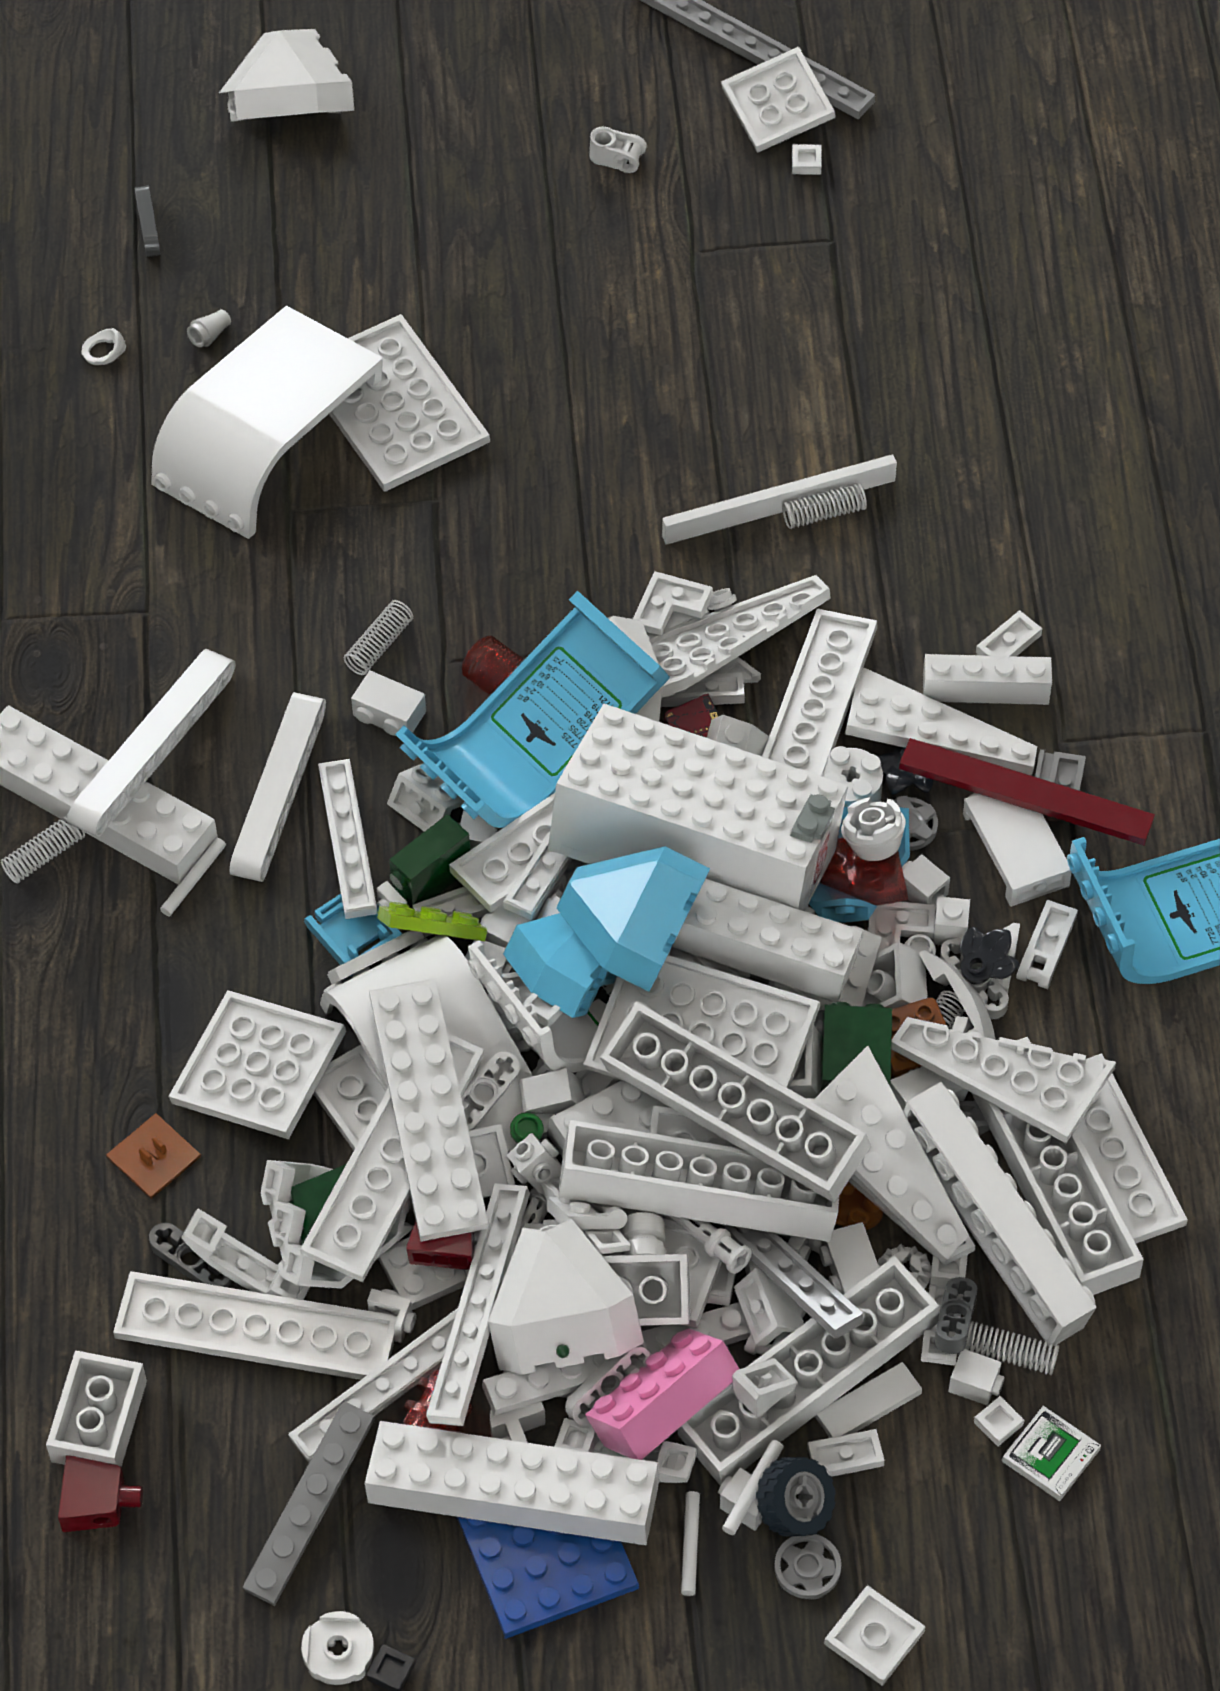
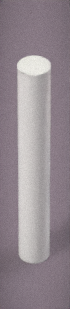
(193, 877)
(749, 1492)
(690, 1543)

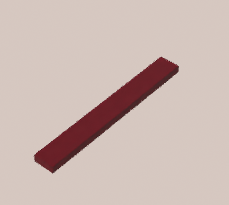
(1027, 791)

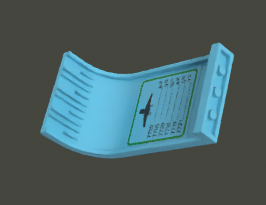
(535, 720)
(1157, 913)

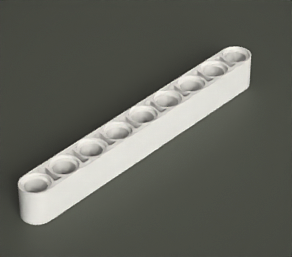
(151, 743)

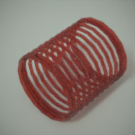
(490, 666)

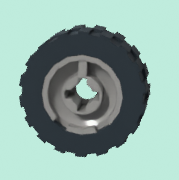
(778, 1496)

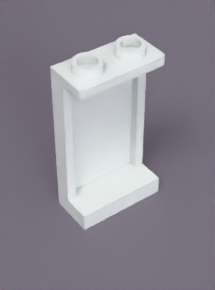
(1019, 847)

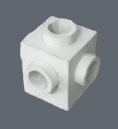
(533, 1156)

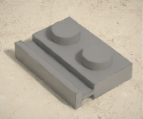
(1061, 768)

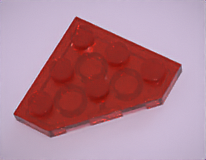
(867, 880)

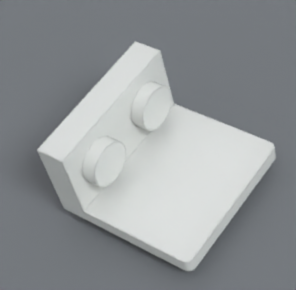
(421, 798)

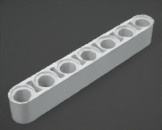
(277, 787)

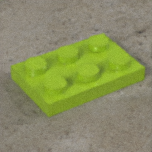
(432, 921)

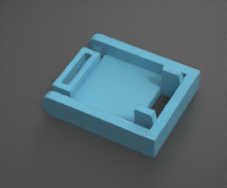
(347, 936)

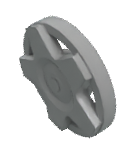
(917, 820)
(807, 1566)

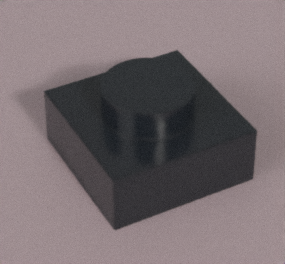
(391, 1669)

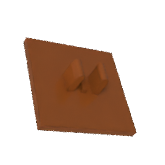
(153, 1155)

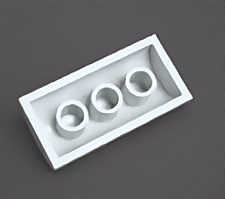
(658, 1286)

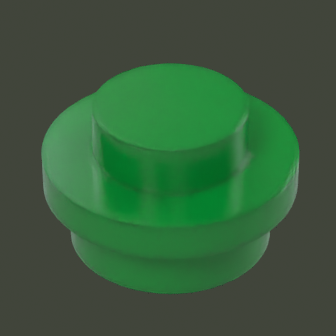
(524, 1124)

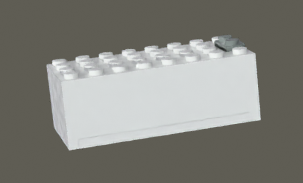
(726, 808)

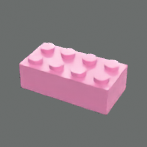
(662, 1394)

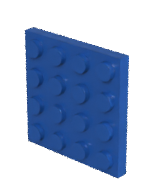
(544, 1573)

